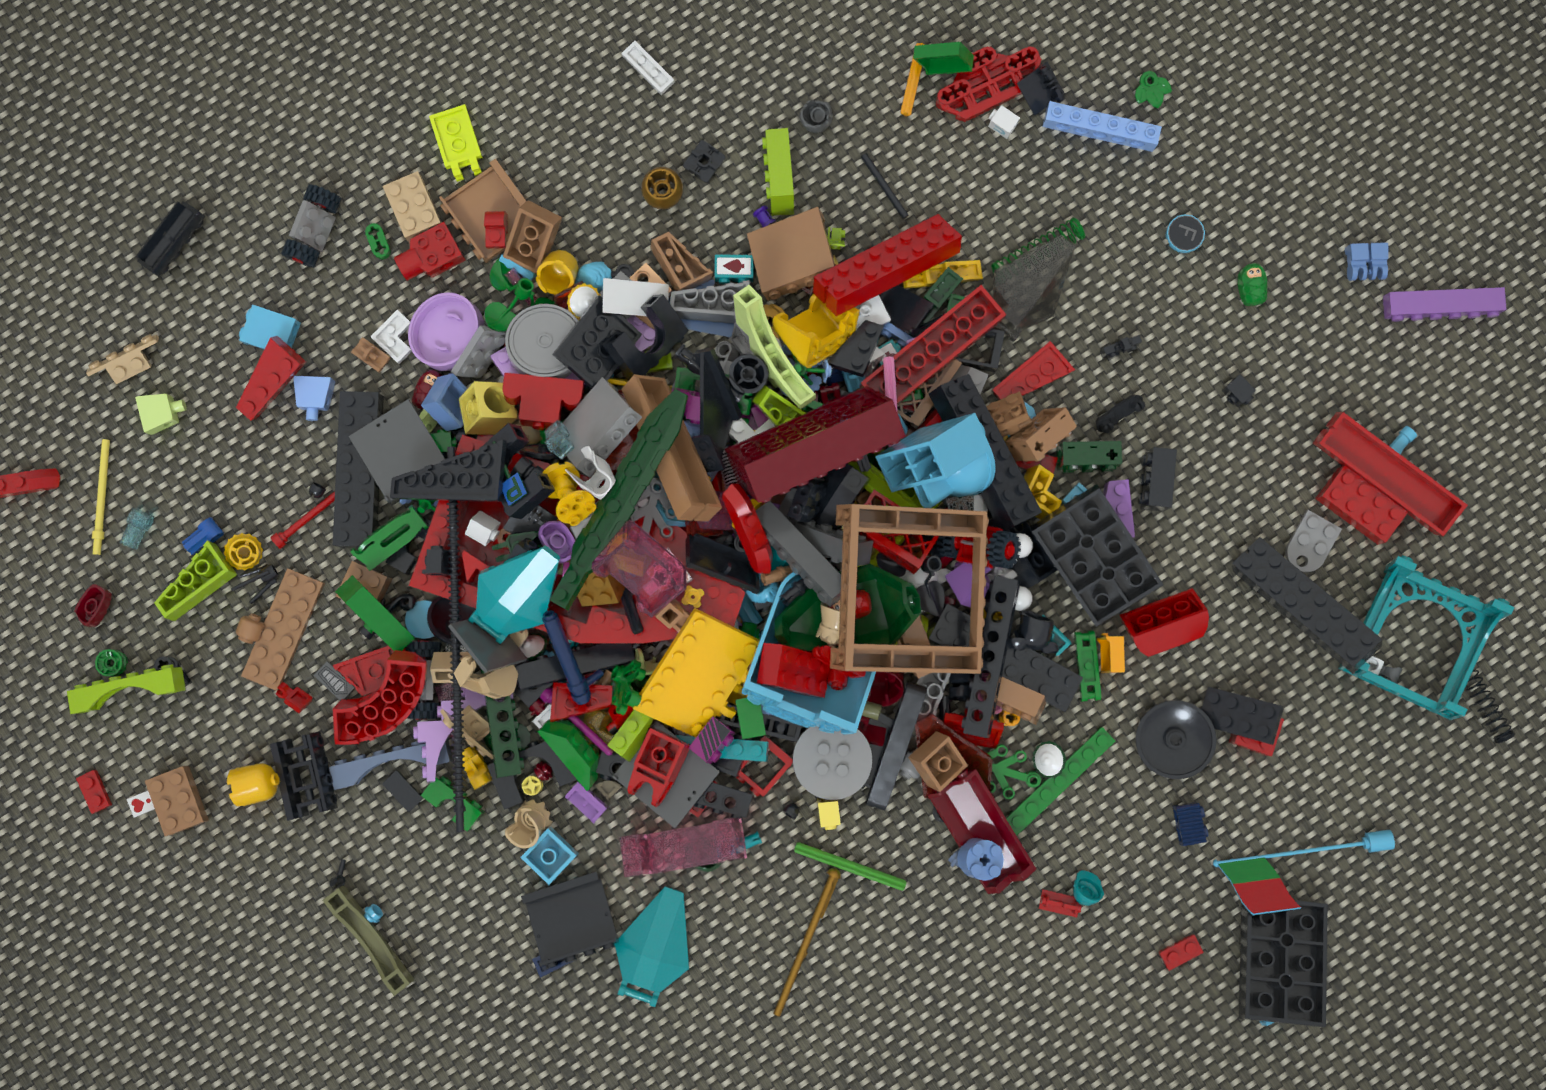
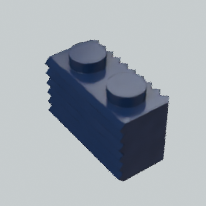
(1190, 823)

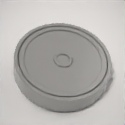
(535, 337)
(832, 763)

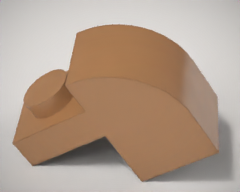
(673, 615)

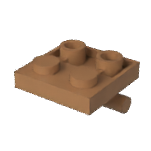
(1010, 414)

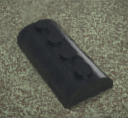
(170, 238)

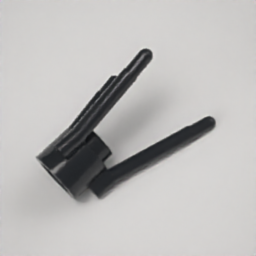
(266, 573)

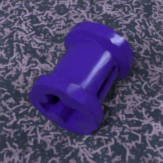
(764, 216)

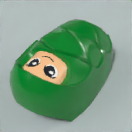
(1252, 285)

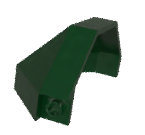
(893, 611)

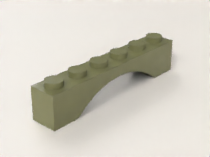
(352, 916)

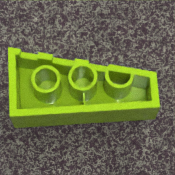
(775, 407)

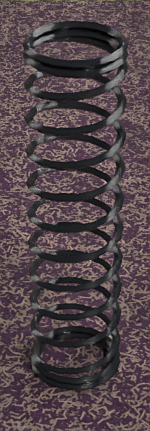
(1499, 738)

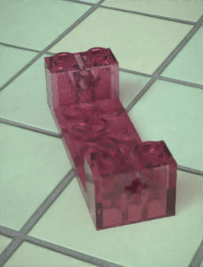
(683, 848)

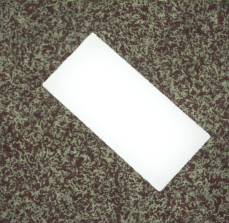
(629, 296)

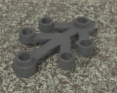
(650, 510)

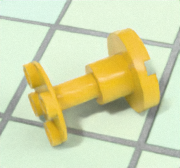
(573, 504)

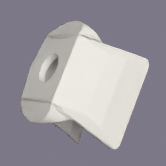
(602, 473)

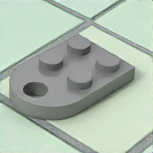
(1311, 540)

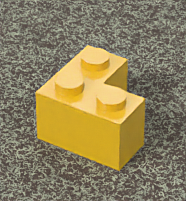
(1038, 481)

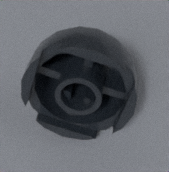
(748, 373)

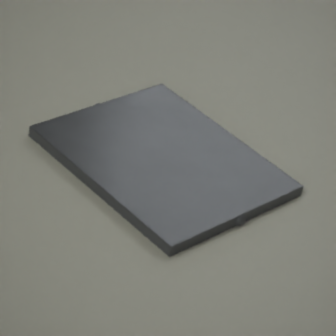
(484, 648)

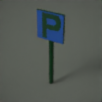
(513, 487)

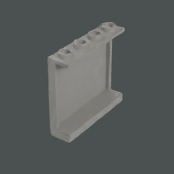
(599, 422)

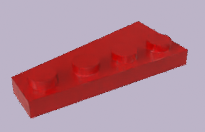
(1035, 373)

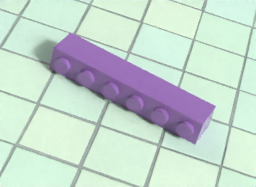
(1444, 303)

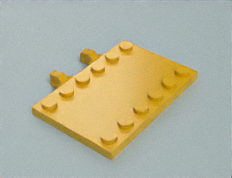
(698, 674)

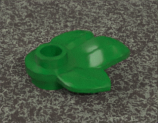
(1152, 92)

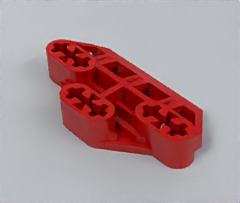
(989, 77)

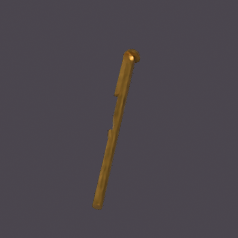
(834, 875)

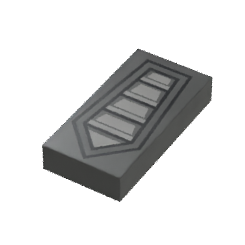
(334, 681)

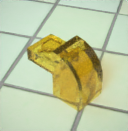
(597, 723)

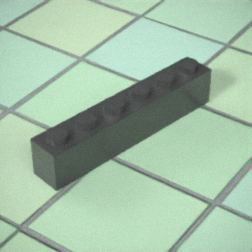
(800, 554)

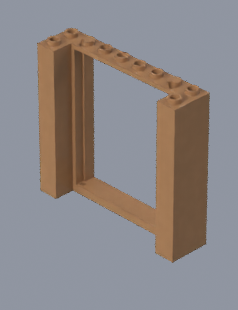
(909, 658)

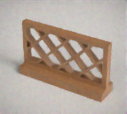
(926, 403)

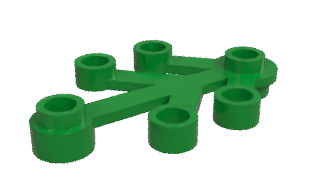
(622, 686)
(1000, 769)

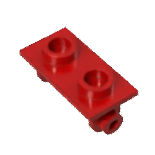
(1059, 903)

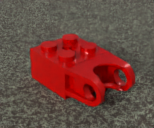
(654, 768)

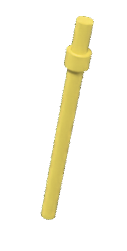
(98, 534)

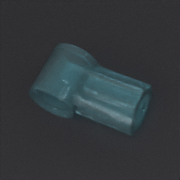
(138, 523)

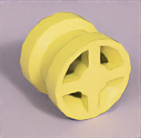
(529, 786)

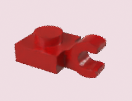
(296, 698)

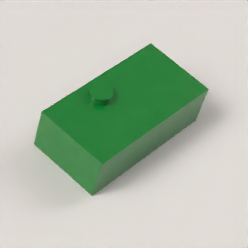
(374, 614)

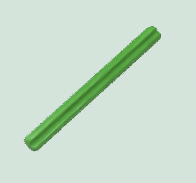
(850, 866)

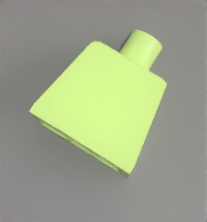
(159, 412)

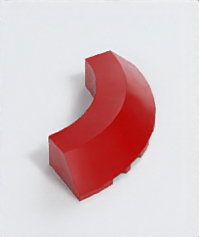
(386, 707)

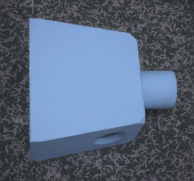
(313, 394)

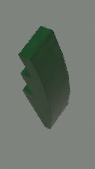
(941, 292)

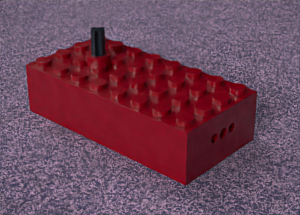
(815, 444)

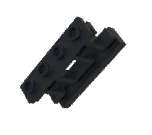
(290, 778)

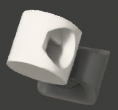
(1377, 667)

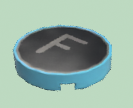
(1185, 233)

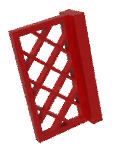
(891, 549)

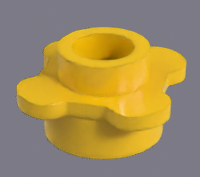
(687, 597)

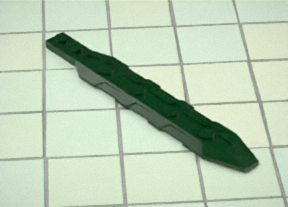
(618, 504)

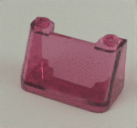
(642, 568)

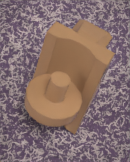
(371, 355)

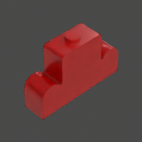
(541, 397)

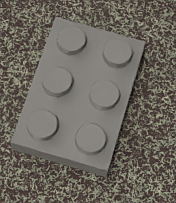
(477, 353)

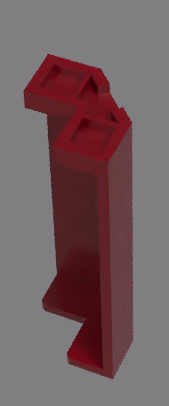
(973, 813)

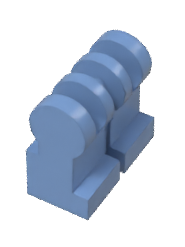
(1362, 253)

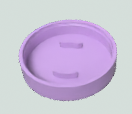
(443, 329)

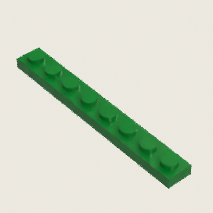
(1053, 787)

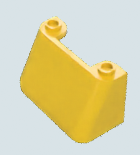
(815, 332)

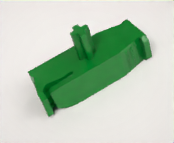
(390, 538)

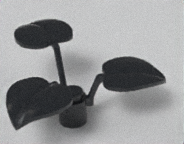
(931, 593)

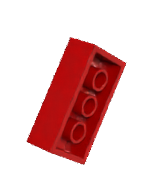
(1361, 505)
(792, 670)

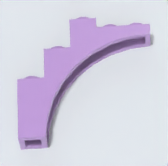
(436, 732)

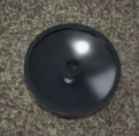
(1175, 739)

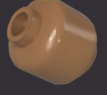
(250, 628)

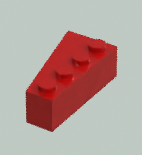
(271, 375)

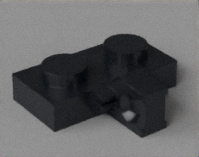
(1124, 345)

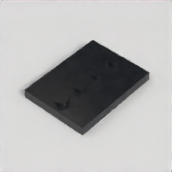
(583, 347)

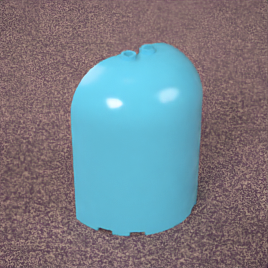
(836, 712)

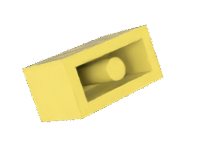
(828, 813)

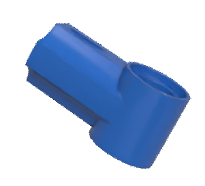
(206, 531)

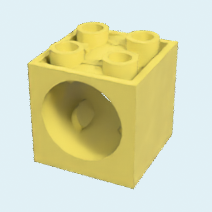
(476, 412)

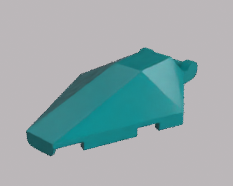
(515, 593)
(654, 947)

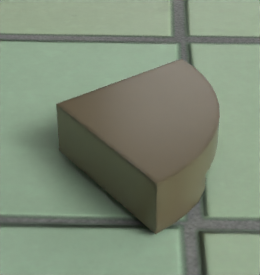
(608, 788)

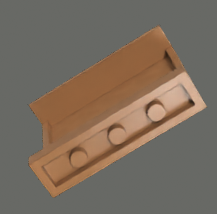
(486, 192)
(790, 253)

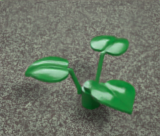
(496, 313)

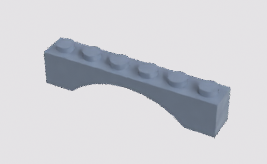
(351, 773)

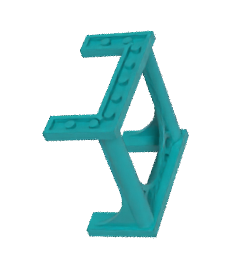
(1487, 616)

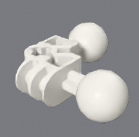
(1024, 597)

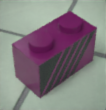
(712, 740)

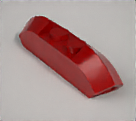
(29, 482)
(748, 528)

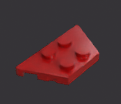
(366, 671)

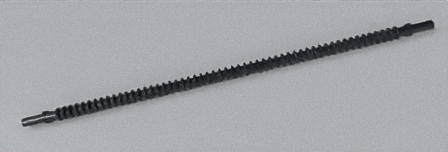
(459, 798)

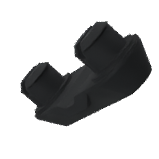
(1106, 422)

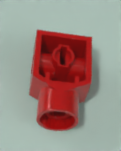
(430, 253)

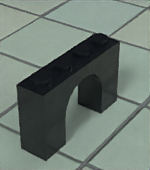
(668, 332)
(537, 484)
(509, 788)

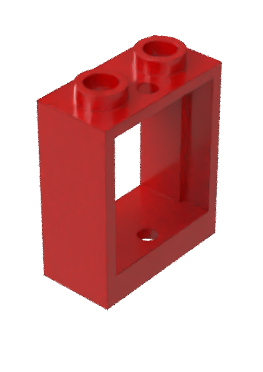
(755, 788)

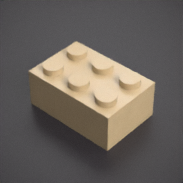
(412, 205)

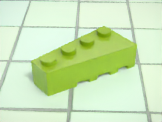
(779, 171)
(196, 582)

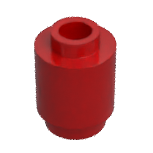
(837, 679)

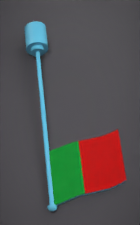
(1261, 886)

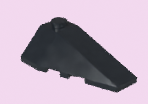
(843, 488)

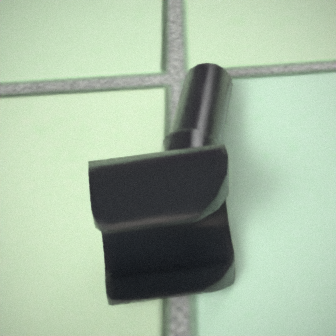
(339, 878)

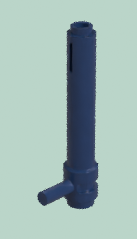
(576, 682)

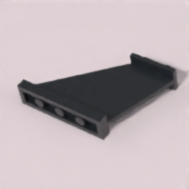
(717, 410)

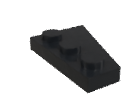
(858, 349)

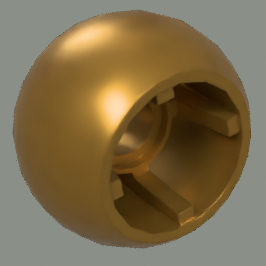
(666, 200)

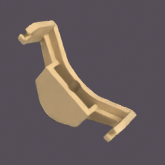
(494, 683)

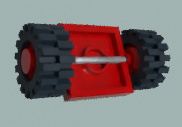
(1000, 550)

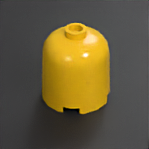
(557, 272)
(252, 784)

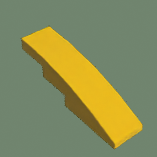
(966, 269)

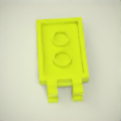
(456, 140)

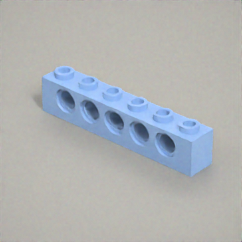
(1101, 126)

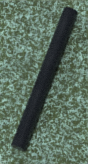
(885, 187)

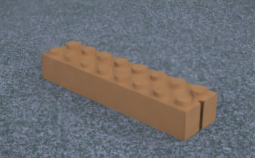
(681, 466)

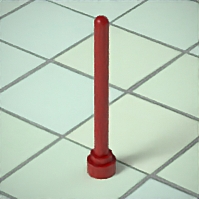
(281, 538)

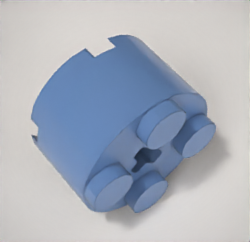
(990, 855)

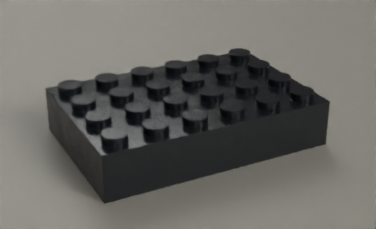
(1096, 555)
(1284, 965)

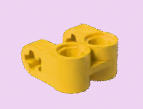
(476, 768)

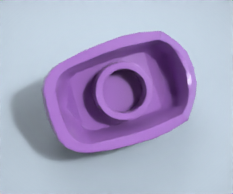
(557, 538)

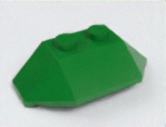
(572, 749)

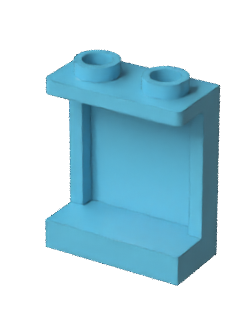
(263, 324)

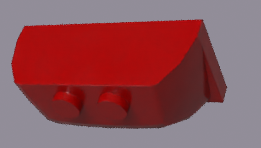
(1167, 622)

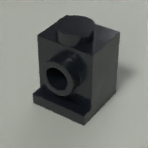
(437, 561)

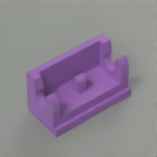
(586, 802)

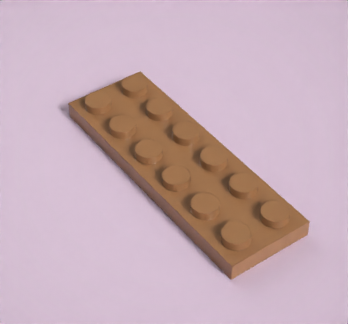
(283, 629)

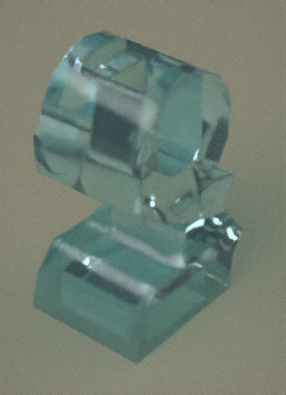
(557, 439)

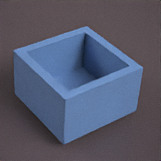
(443, 402)

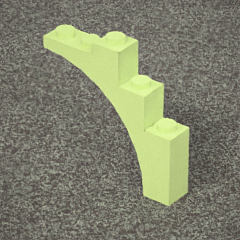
(753, 321)

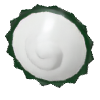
(534, 646)
(1049, 759)

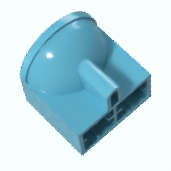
(941, 461)

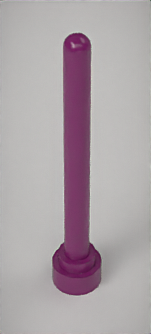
(546, 696)

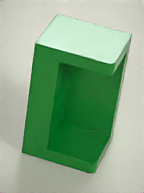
(750, 719)

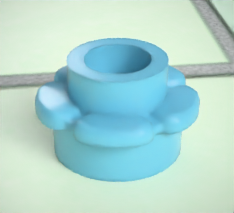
(373, 913)

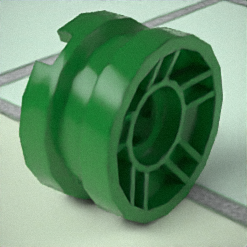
(104, 659)

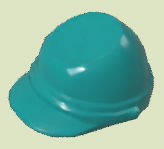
(1087, 888)

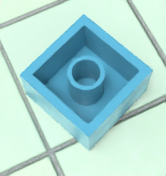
(549, 855)

